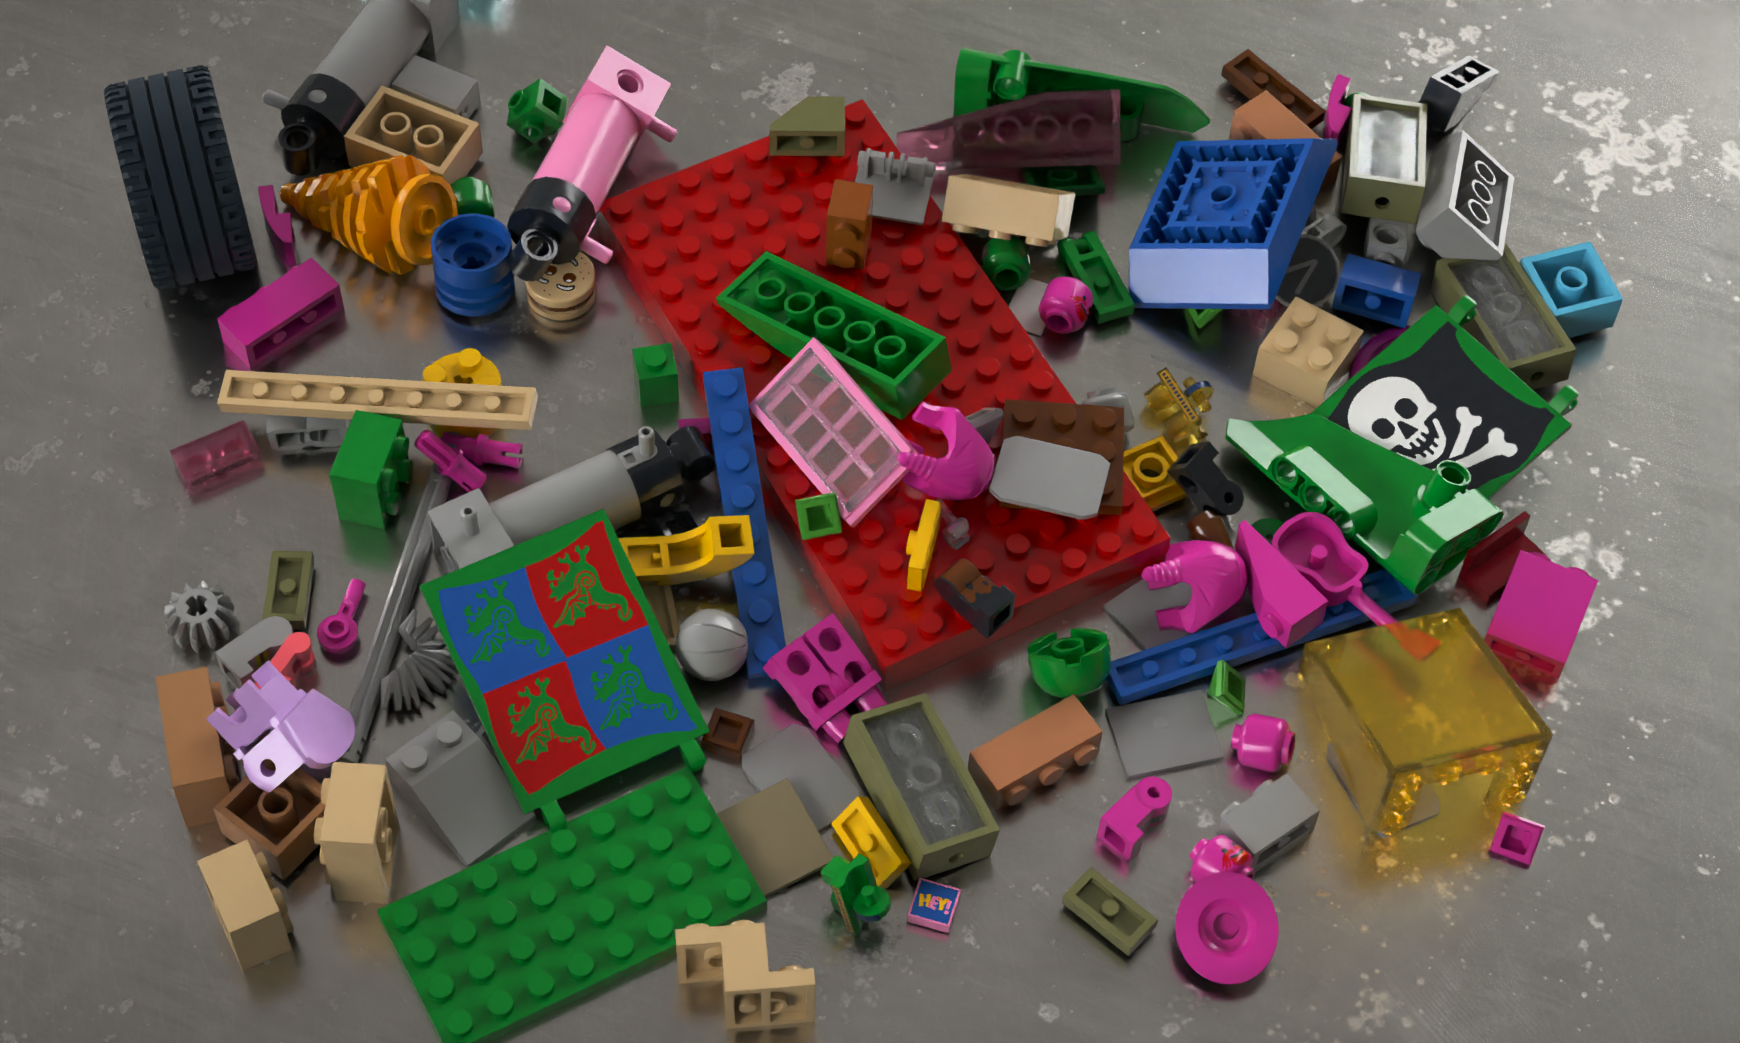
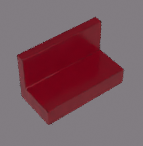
(1492, 560)

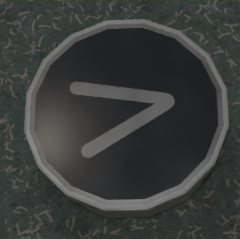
(1311, 273)

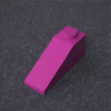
(1280, 595)

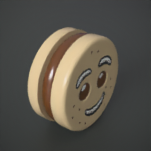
(564, 289)

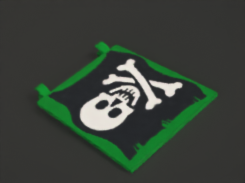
(1450, 399)

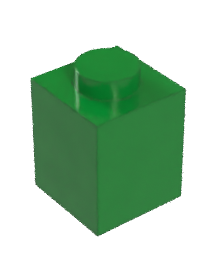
(655, 375)

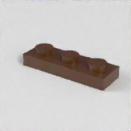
(1255, 76)

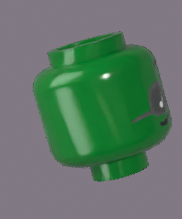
(1006, 263)

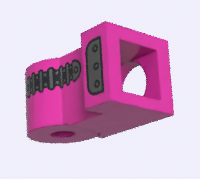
(1130, 816)

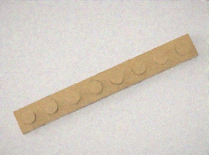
(401, 399)

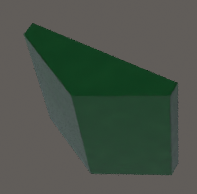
(1080, 180)

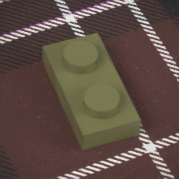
(289, 586)
(1109, 911)

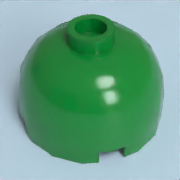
(1070, 663)

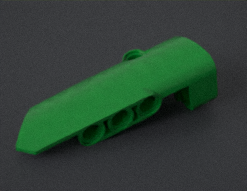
(995, 78)

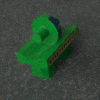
(855, 892)

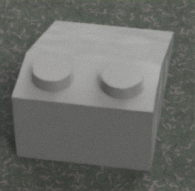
(457, 789)

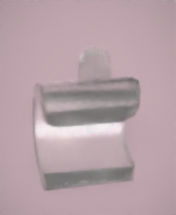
(956, 532)

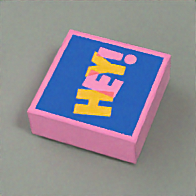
(934, 905)

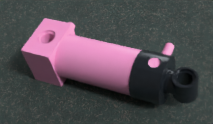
(583, 163)

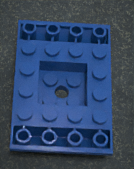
(1231, 251)

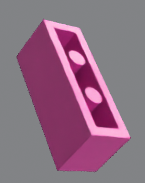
(280, 313)

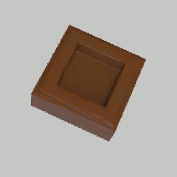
(728, 734)

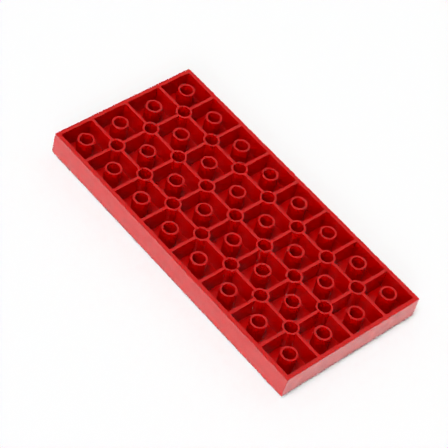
(706, 225)

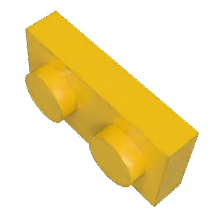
(867, 834)

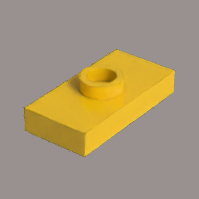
(921, 545)

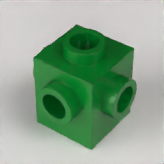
(536, 111)

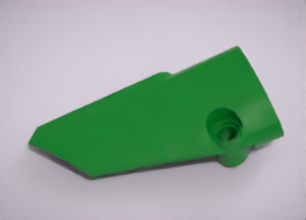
(1391, 507)

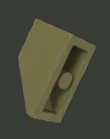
(810, 129)

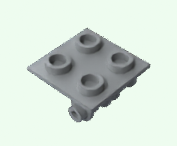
(899, 186)

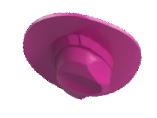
(1227, 927)

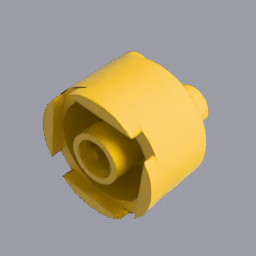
(465, 368)

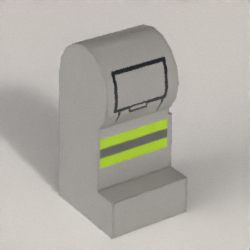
(252, 649)

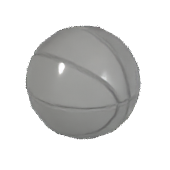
(711, 644)

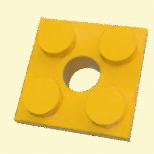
(1158, 457)

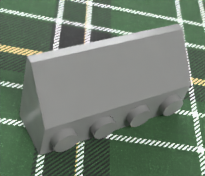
(1465, 202)

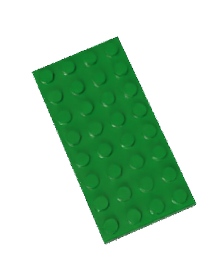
(569, 910)

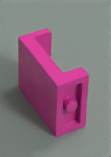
(1540, 613)

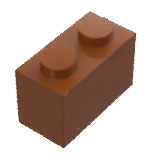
(849, 224)

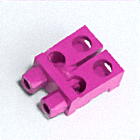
(826, 676)

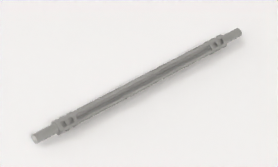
(395, 612)

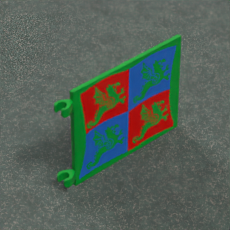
(565, 663)

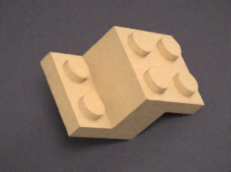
(741, 960)

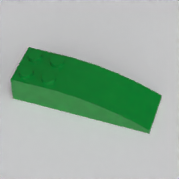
(879, 349)

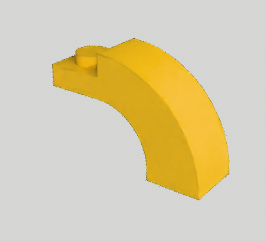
(692, 555)

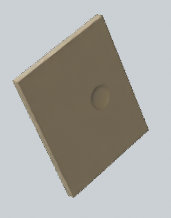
(776, 837)

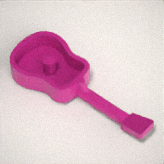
(1325, 559)

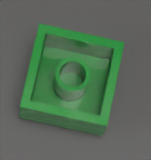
(371, 469)

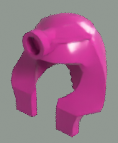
(963, 471)
(1212, 571)

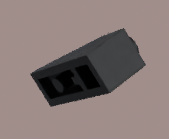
(1455, 91)

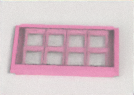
(832, 431)

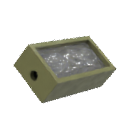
(1385, 159)
(1509, 316)
(921, 785)

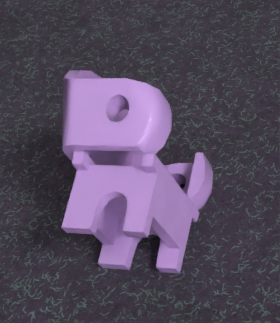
(300, 727)

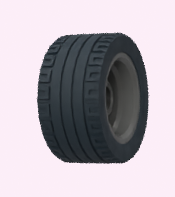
(179, 177)

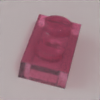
(215, 454)

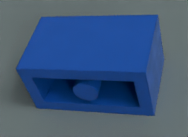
(1376, 290)

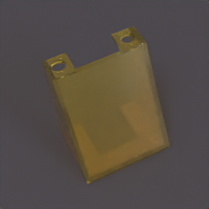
(1422, 709)

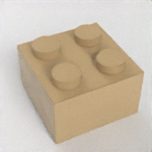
(1307, 352)
(247, 903)

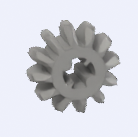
(199, 616)

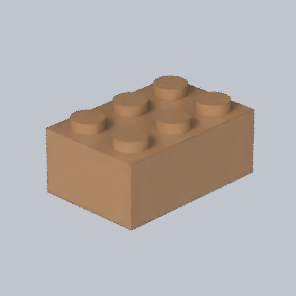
(197, 754)

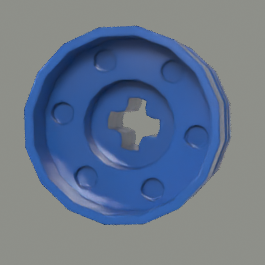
(472, 264)

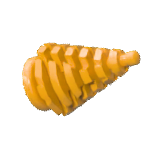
(378, 209)

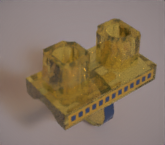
(1186, 420)

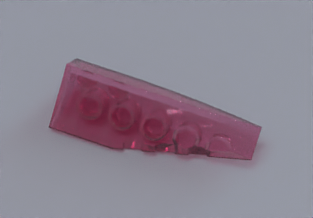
(1025, 132)

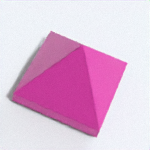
(1516, 838)

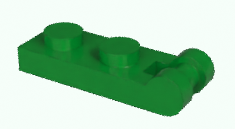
(1099, 275)

